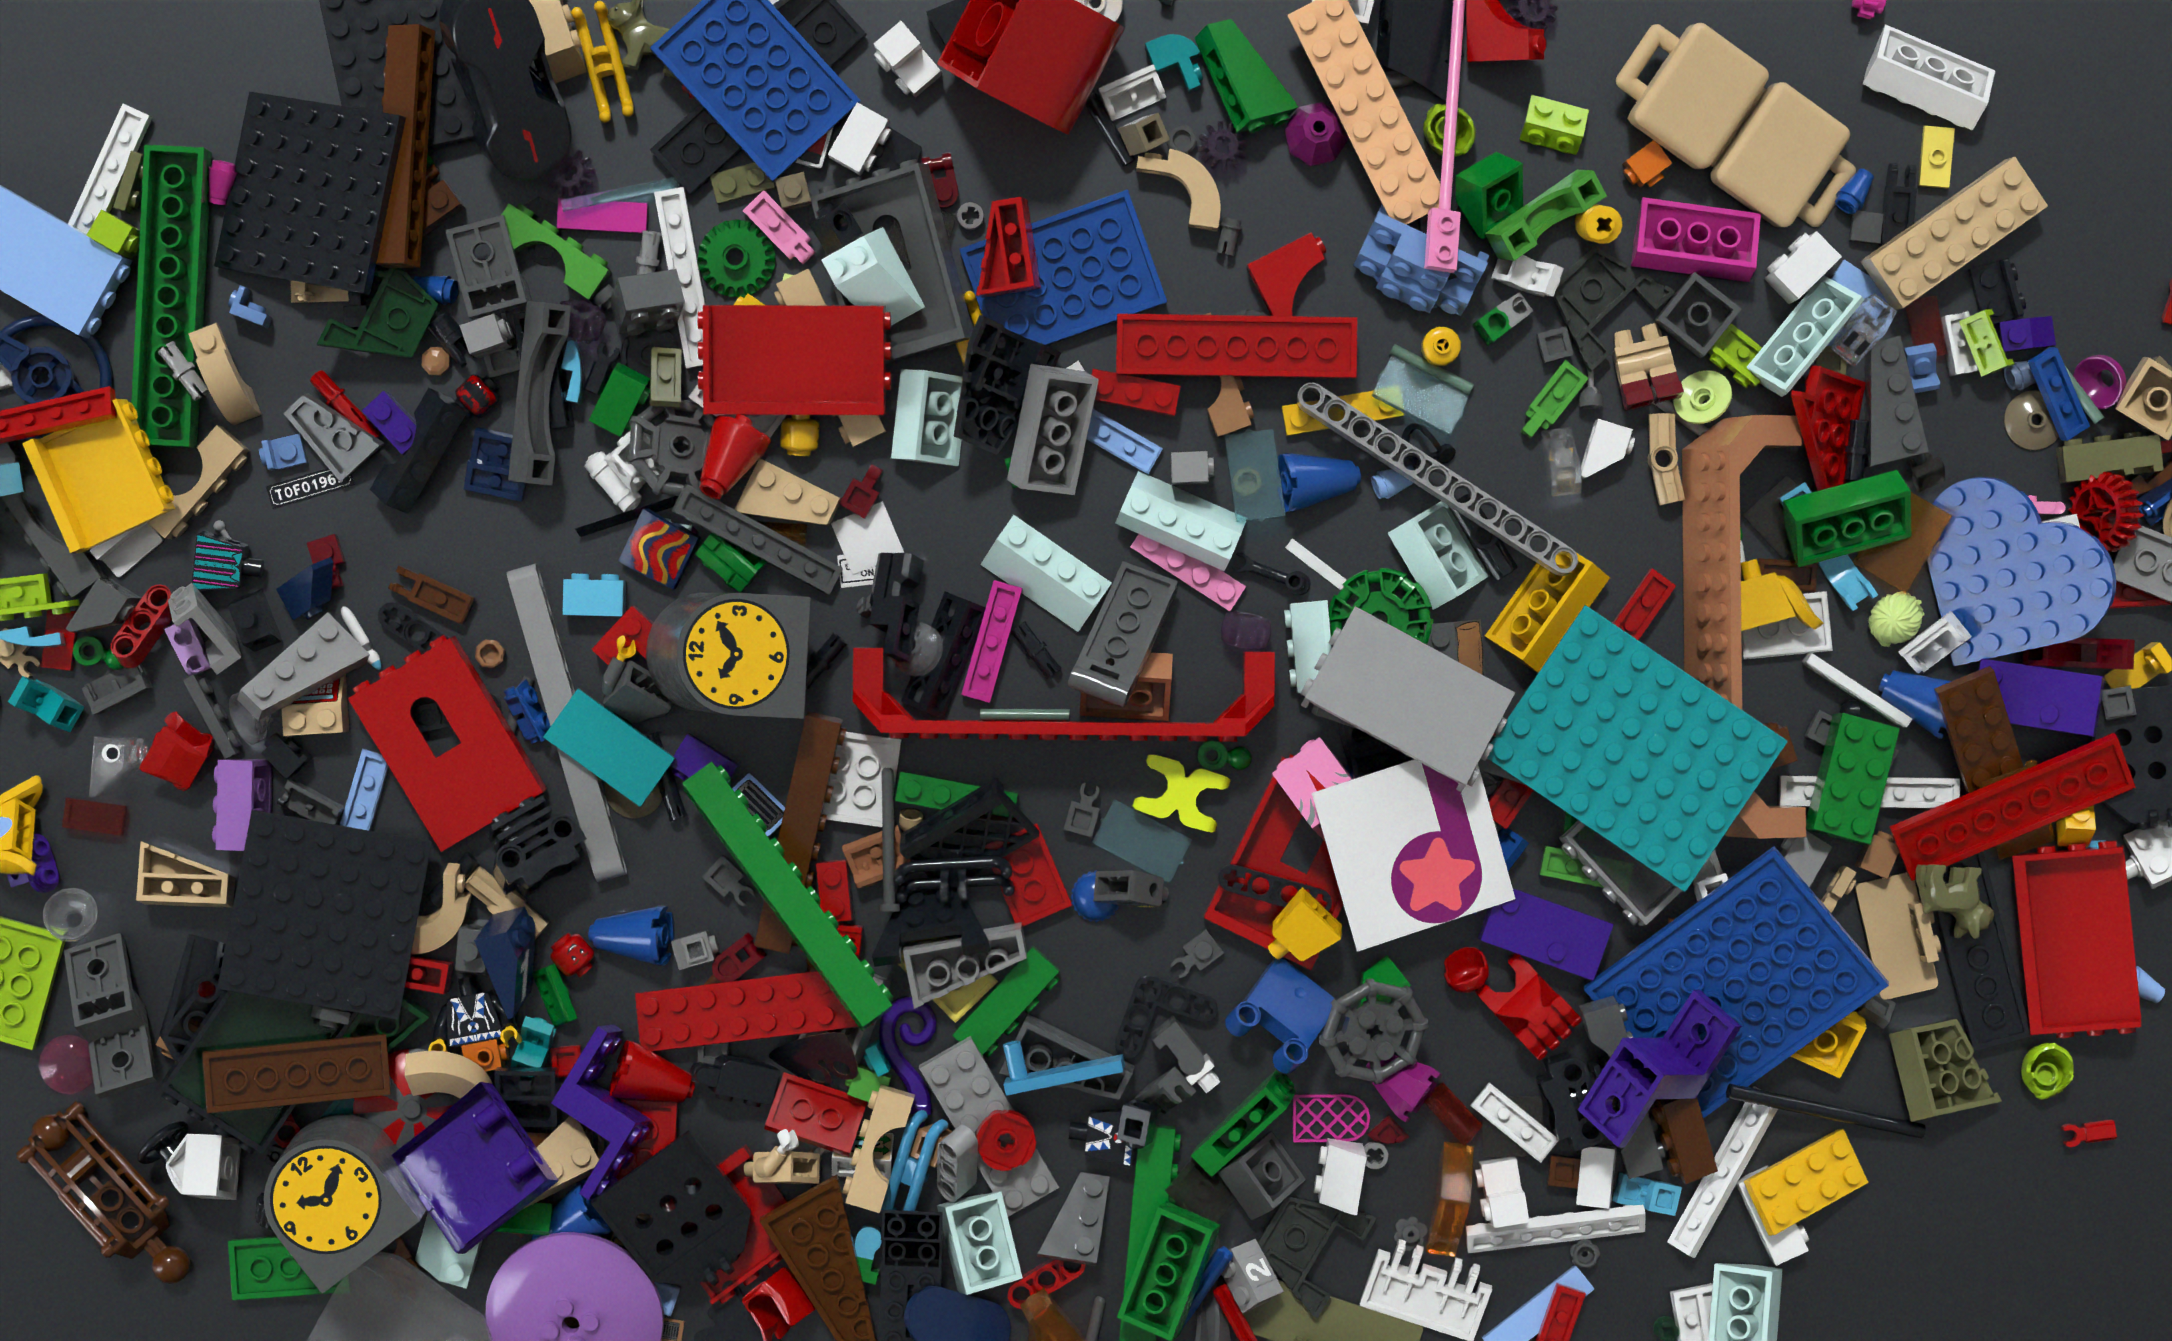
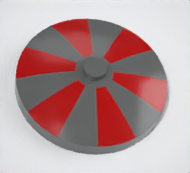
(401, 1113)

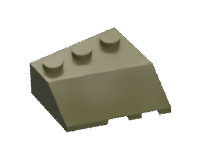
(1939, 1070)

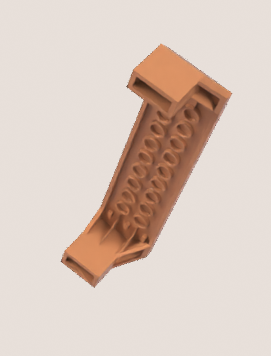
(1714, 578)

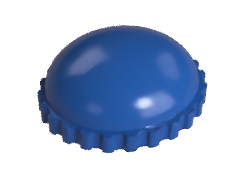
(1083, 899)

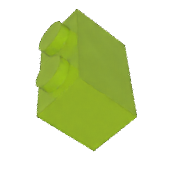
(115, 234)

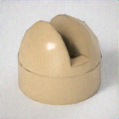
(909, 818)

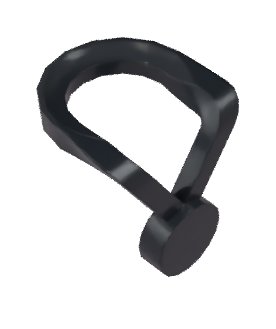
(1444, 453)

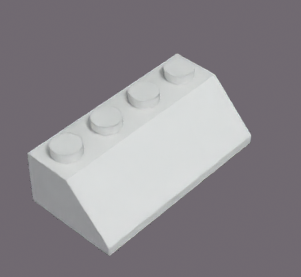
(1929, 77)

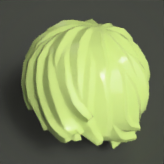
(1895, 618)

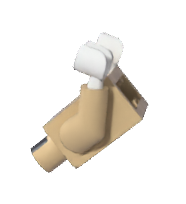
(783, 1165)

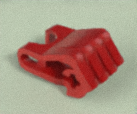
(1531, 1009)

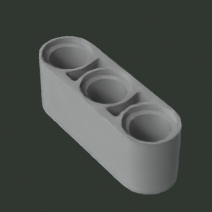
(957, 1163)

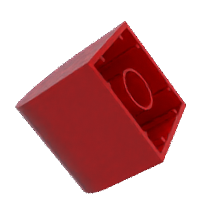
(1033, 54)

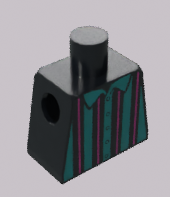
(222, 563)

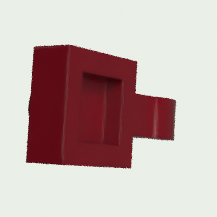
(861, 495)
(325, 548)

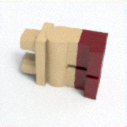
(1642, 360)

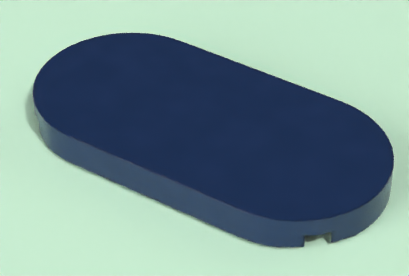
(953, 1316)

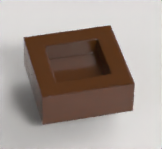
(1563, 1171)

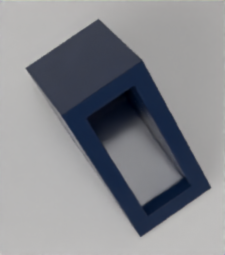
(308, 590)

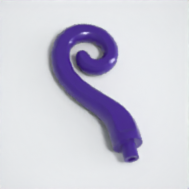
(907, 1073)

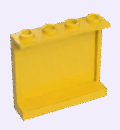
(100, 478)

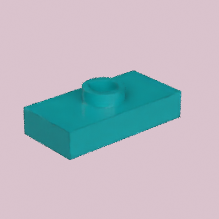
(876, 1059)

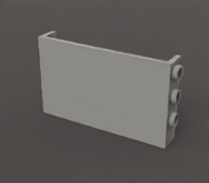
(1409, 696)

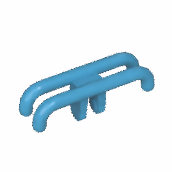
(911, 1170)

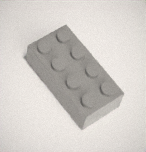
(1052, 429)

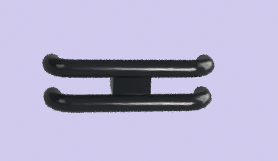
(953, 876)

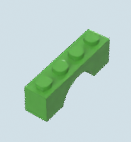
(1566, 198)
(581, 272)

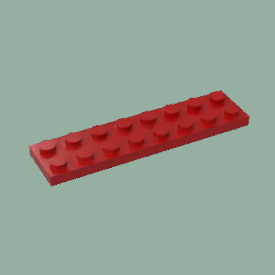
(1236, 345)
(2014, 805)
(738, 1011)

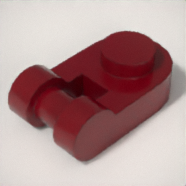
(945, 187)
(729, 966)

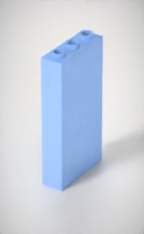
(56, 266)

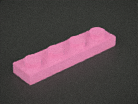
(1197, 574)

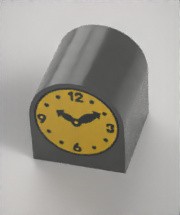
(732, 653)
(338, 1197)

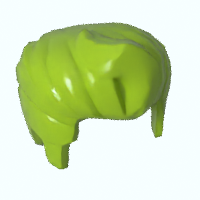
(1434, 130)
(2047, 1070)

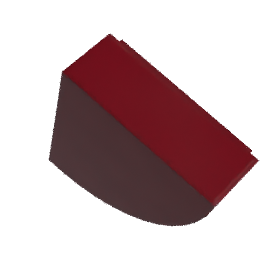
(1388, 1131)

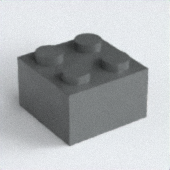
(647, 302)
(1697, 315)

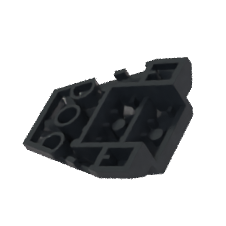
(996, 383)

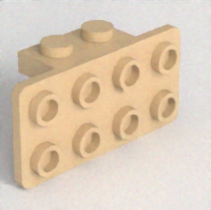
(1899, 934)

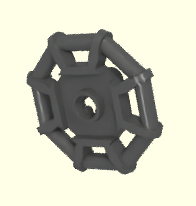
(661, 446)
(1381, 1045)

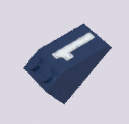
(508, 955)

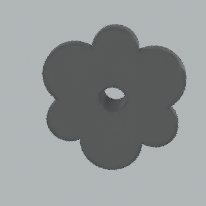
(1405, 1226)

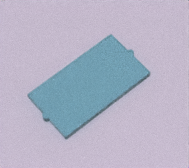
(1420, 395)
(1254, 475)
(1141, 840)

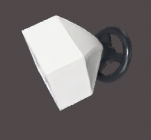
(198, 1165)

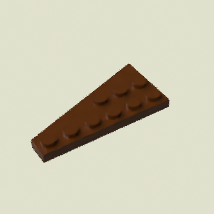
(821, 1253)

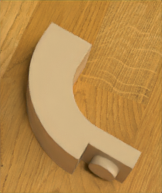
(1196, 180)
(221, 376)
(438, 928)
(442, 1073)

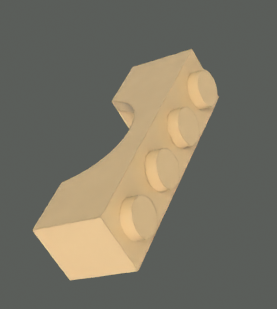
(219, 456)
(869, 1185)

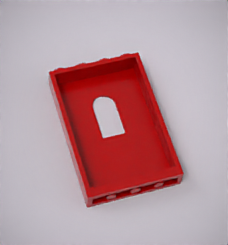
(470, 781)
(1262, 851)

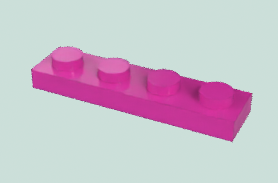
(991, 641)

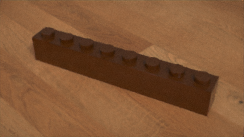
(407, 94)
(804, 814)

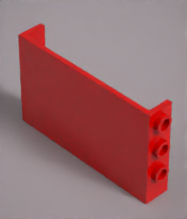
(794, 359)
(2077, 940)

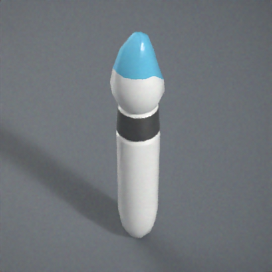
(360, 636)

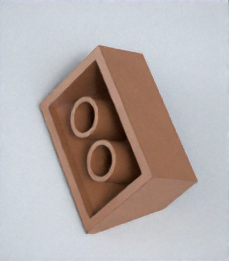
(1149, 698)

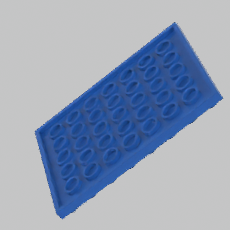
(1759, 953)

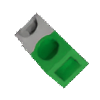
(1502, 318)

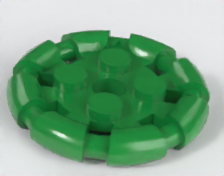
(1384, 602)

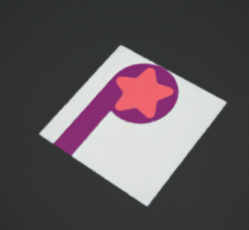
(1411, 851)

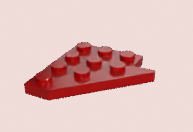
(1825, 421)

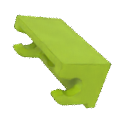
(1984, 343)

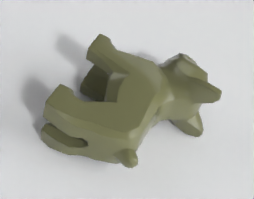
(636, 32)
(1956, 897)

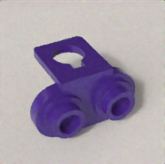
(46, 874)

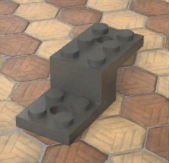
(492, 283)
(110, 1015)

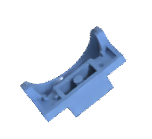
(1404, 274)

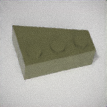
(2123, 456)

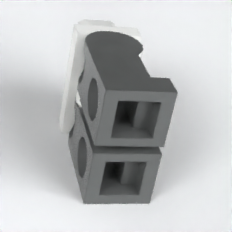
(1189, 1055)

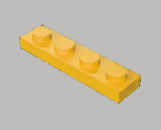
(1299, 422)

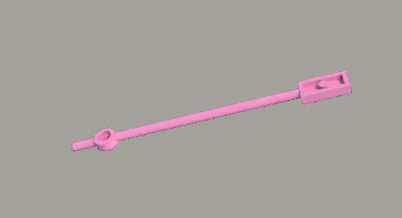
(1442, 223)

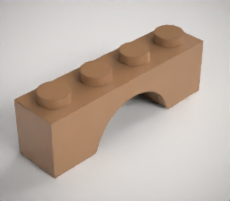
(1229, 411)

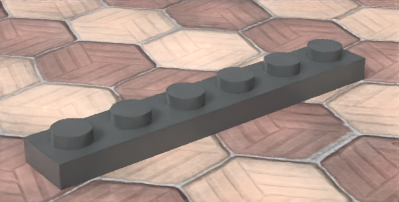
(757, 539)

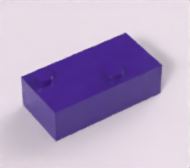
(2049, 697)
(1547, 933)

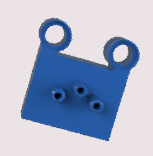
(1288, 1008)

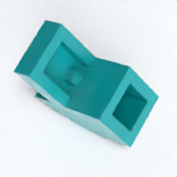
(1176, 51)
(47, 703)
(535, 1045)

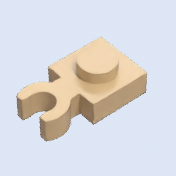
(16, 654)
(1841, 884)

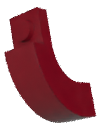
(2084, 653)

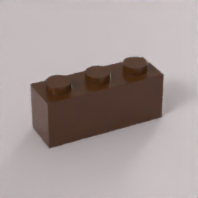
(1684, 1138)

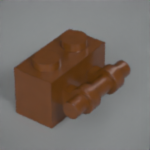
(439, 202)

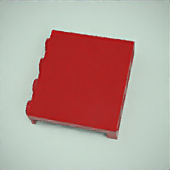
(758, 1248)

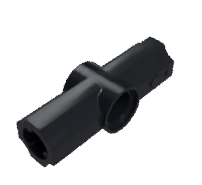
(1494, 553)

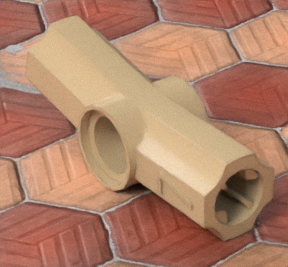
(1663, 438)
(487, 890)

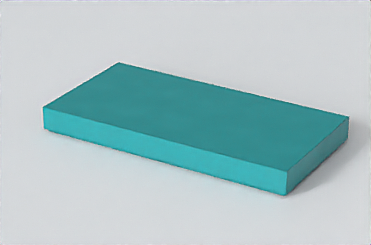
(609, 747)

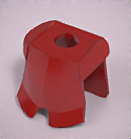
(177, 752)
(777, 1304)

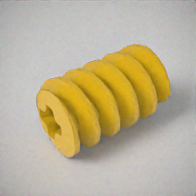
(1610, 223)

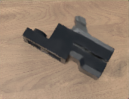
(892, 604)

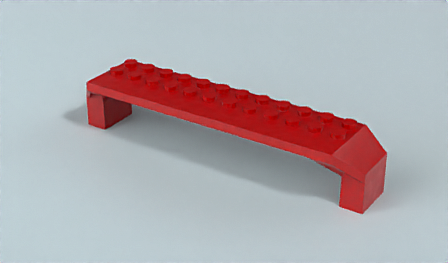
(891, 718)

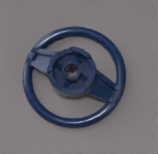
(26, 362)

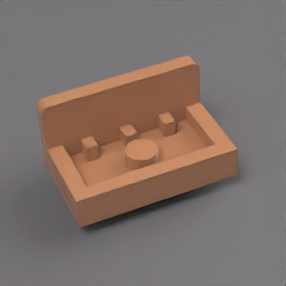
(866, 858)

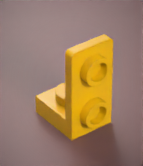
(2147, 664)

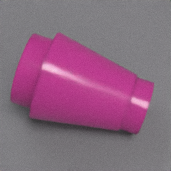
(220, 181)

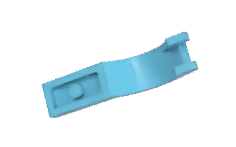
(1840, 570)

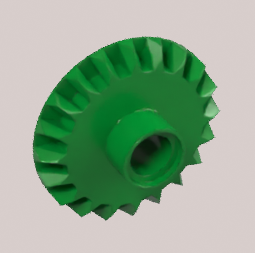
(745, 277)

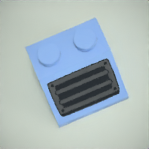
(761, 802)

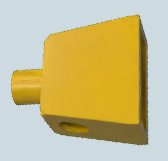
(1303, 928)

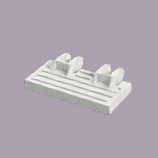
(1426, 1297)

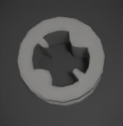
(964, 210)
(1374, 1164)

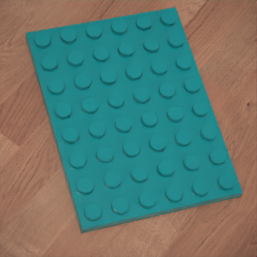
(1635, 748)

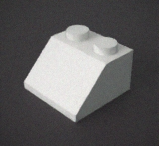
(1341, 1175)

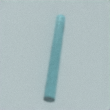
(619, 194)

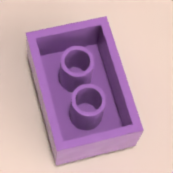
(241, 788)

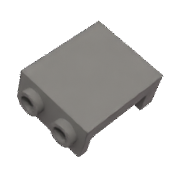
(223, 644)

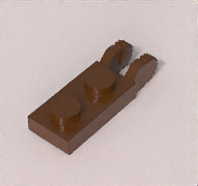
(435, 595)

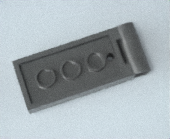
(1123, 634)

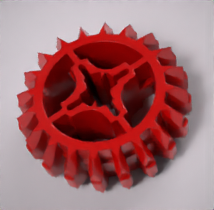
(2104, 493)

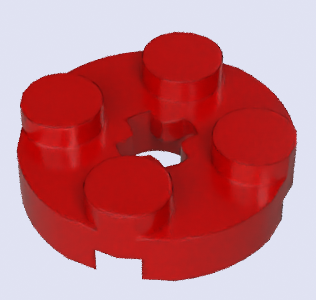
(1012, 1155)

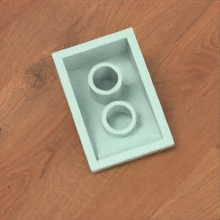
(873, 275)

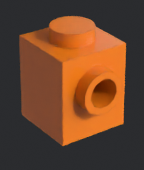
(1646, 165)
(487, 1054)

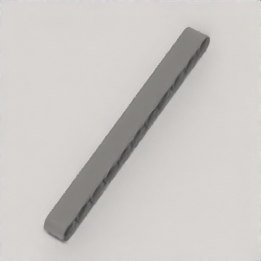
(1421, 478)
(556, 691)

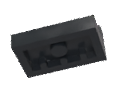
(1997, 290)

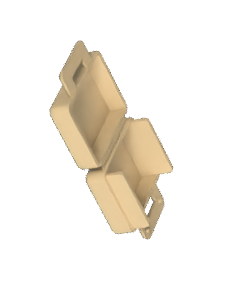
(1714, 111)

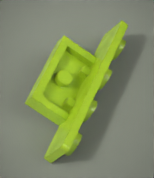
(29, 595)

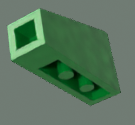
(1243, 79)
(1245, 1122)

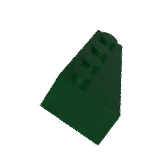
(396, 1030)

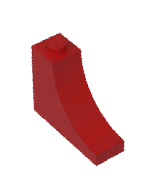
(1499, 37)
(1282, 271)

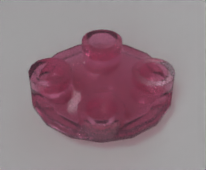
(66, 1064)

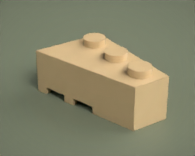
(561, 40)
(784, 496)
(180, 881)
(568, 1156)

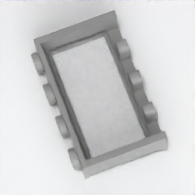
(1624, 878)

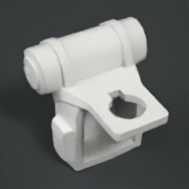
(618, 477)

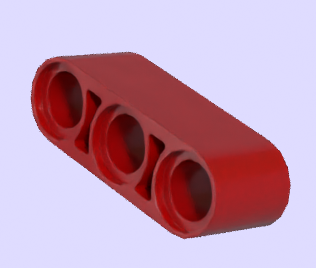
(142, 640)
(1031, 1281)

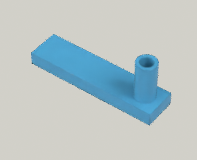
(1021, 1081)

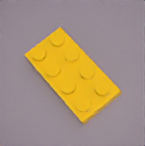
(1805, 1182)

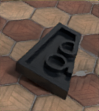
(892, 153)

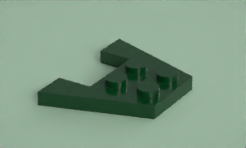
(392, 322)

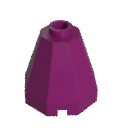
(1310, 145)
(1407, 1088)

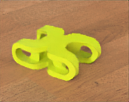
(1181, 793)

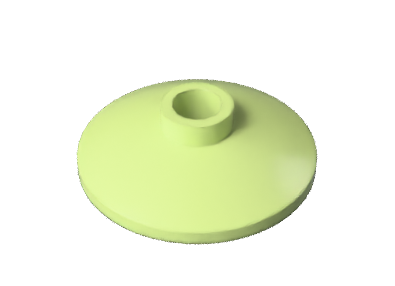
(1701, 387)

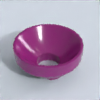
(2089, 377)

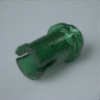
(1666, 1321)

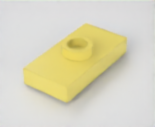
(1936, 157)

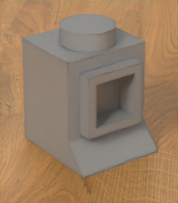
(695, 949)

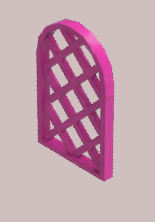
(1336, 1117)

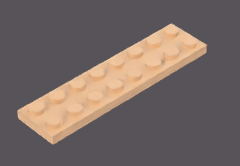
(1367, 108)

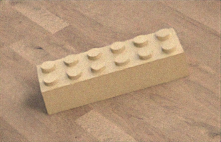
(1954, 233)

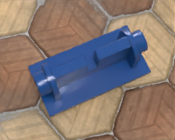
(2155, 502)
(525, 700)

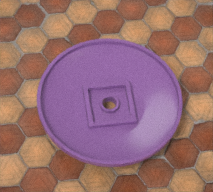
(578, 1279)

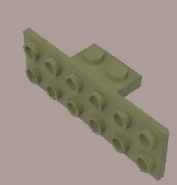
(1289, 1320)

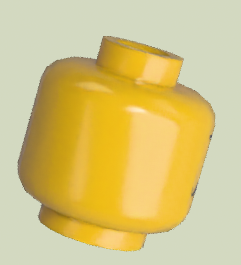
(1433, 354)
(799, 435)

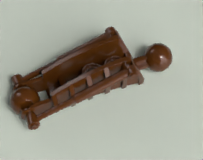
(52, 1133)

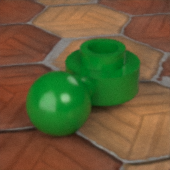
(100, 653)
(1238, 757)

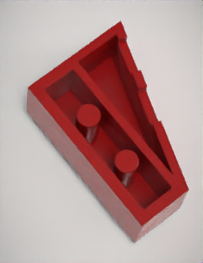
(1009, 250)

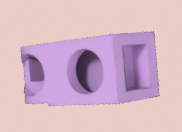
(189, 646)

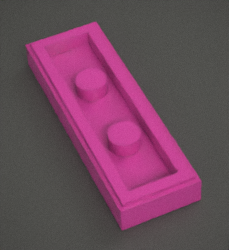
(605, 217)

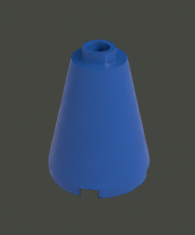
(1314, 479)
(1915, 698)
(636, 934)
(577, 1215)

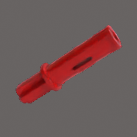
(340, 402)

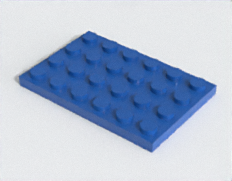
(756, 79)
(1088, 268)

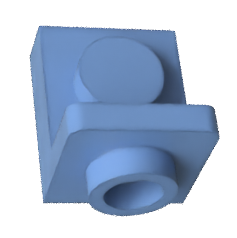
(252, 313)
(1922, 367)
(283, 452)

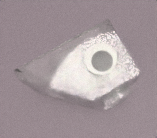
(114, 762)

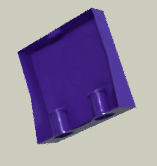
(474, 1167)

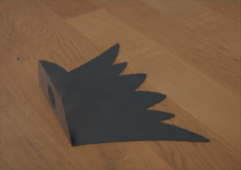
(1417, 40)

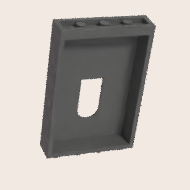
(912, 200)

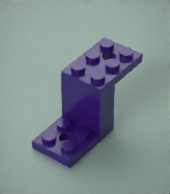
(1659, 1068)
(601, 1112)

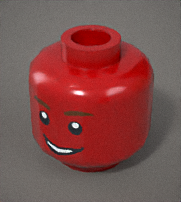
(572, 955)

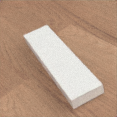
(1856, 690)

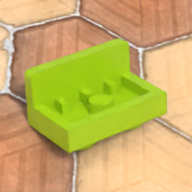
(1554, 125)
(1735, 352)

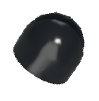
(1851, 707)

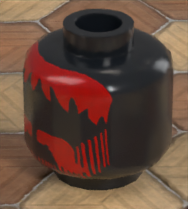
(477, 395)

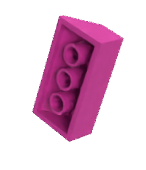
(1696, 239)

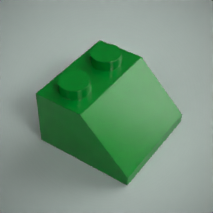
(1490, 191)

